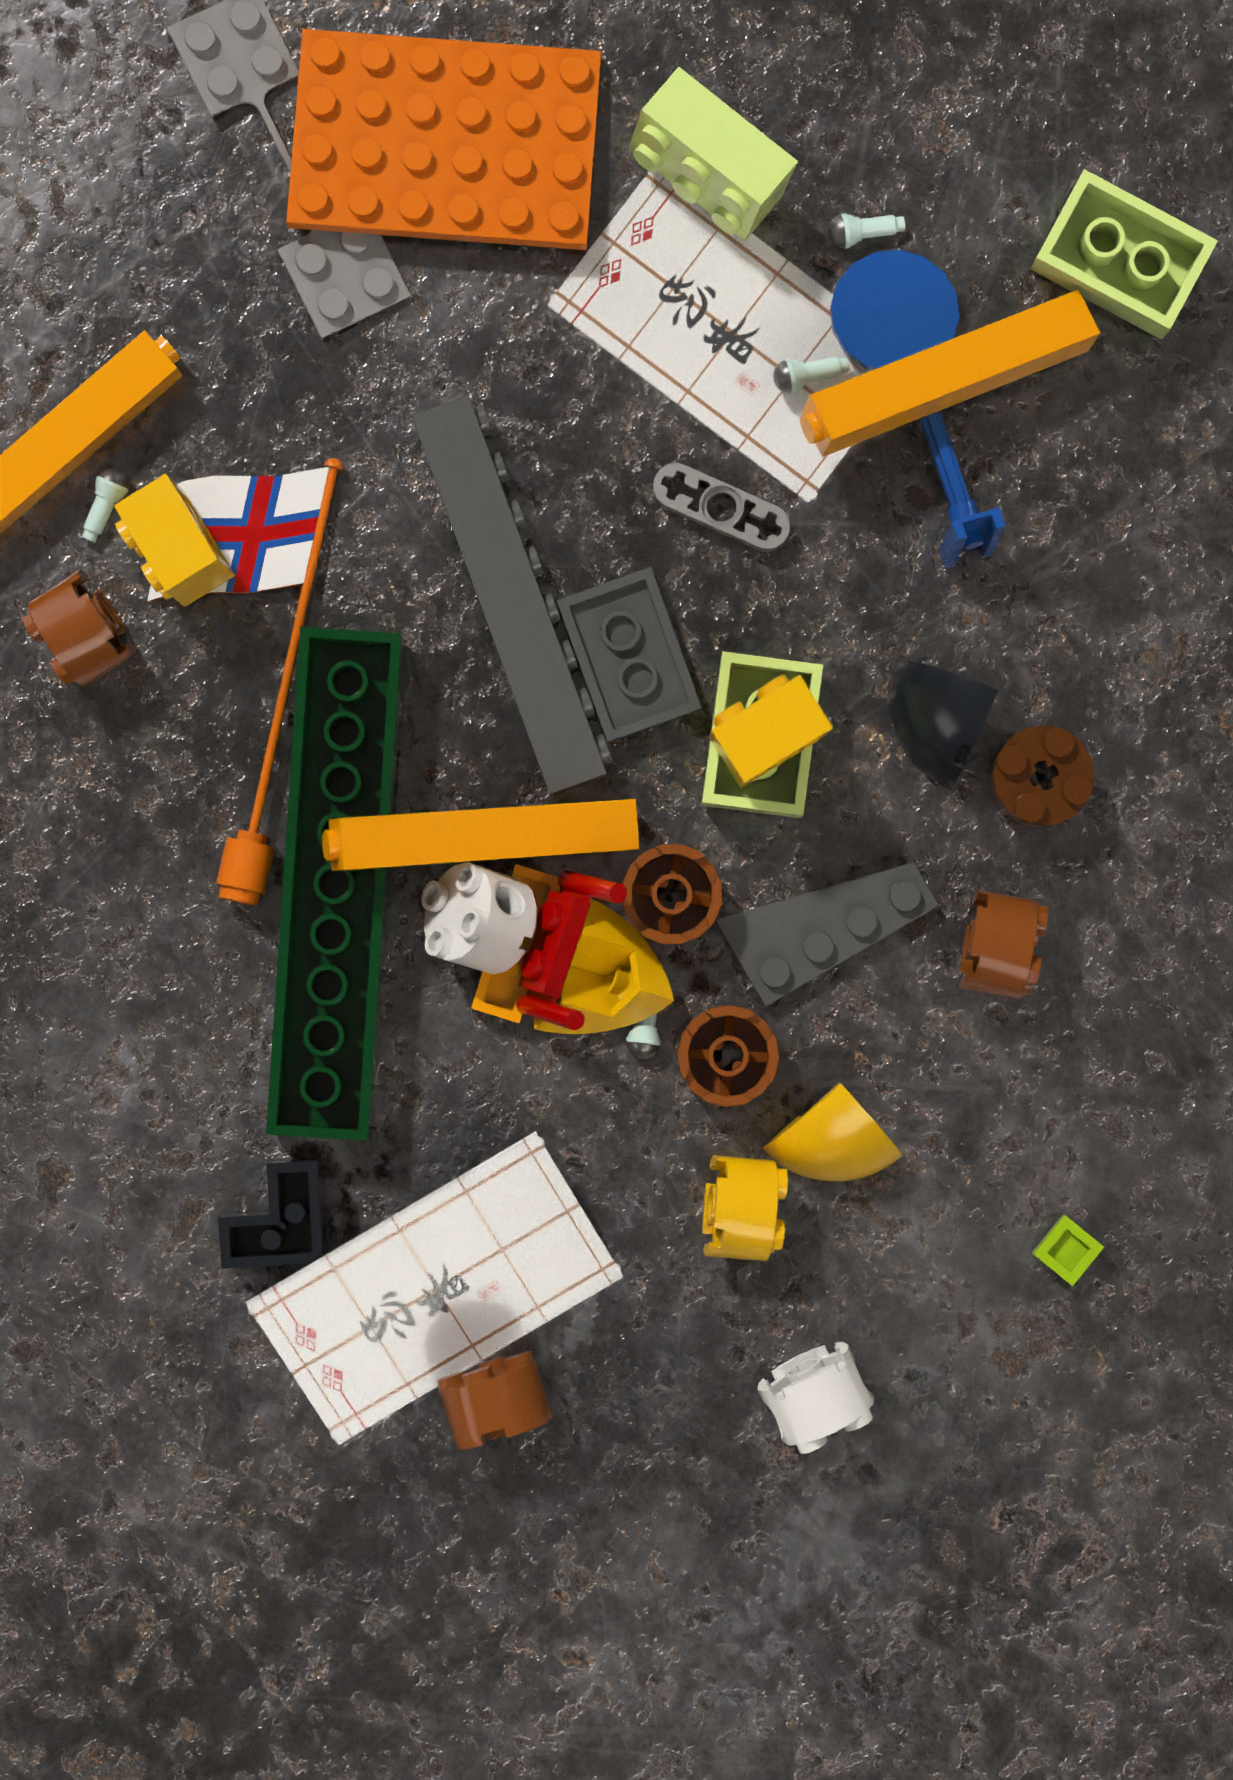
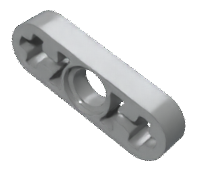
(682, 502)

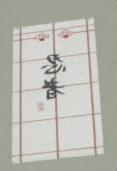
(709, 325)
(435, 1288)

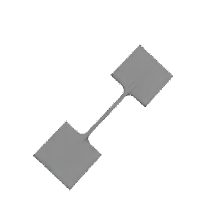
(235, 60)

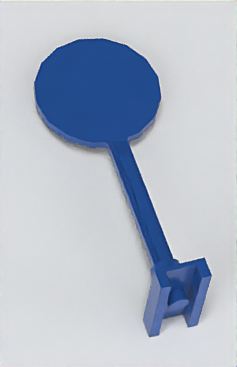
(890, 310)

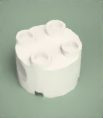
(478, 918)
(817, 1396)

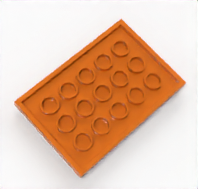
(444, 139)

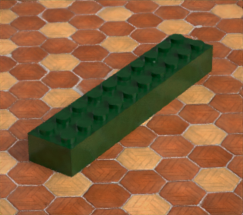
(328, 917)

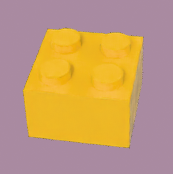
(174, 541)
(769, 730)

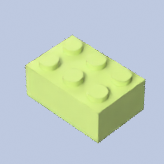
(711, 154)
(1124, 254)
(782, 788)

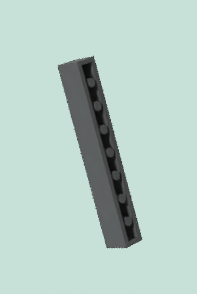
(510, 595)

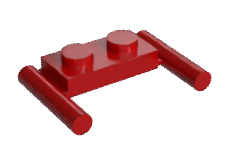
(555, 943)

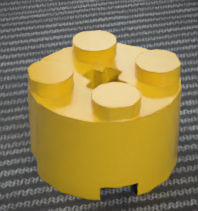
(743, 1208)

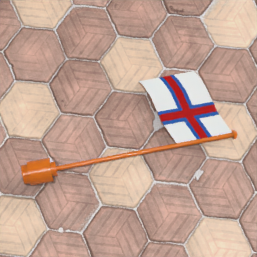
(272, 541)

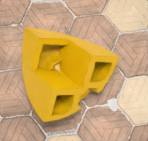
(611, 976)
(833, 1141)

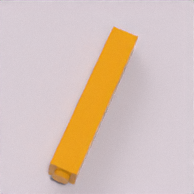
(948, 373)
(84, 423)
(481, 834)

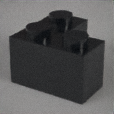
(290, 1230)

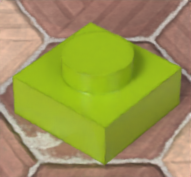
(1067, 1250)

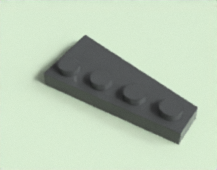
(813, 932)

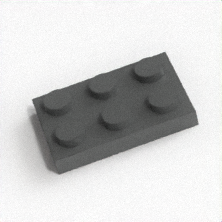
(629, 654)

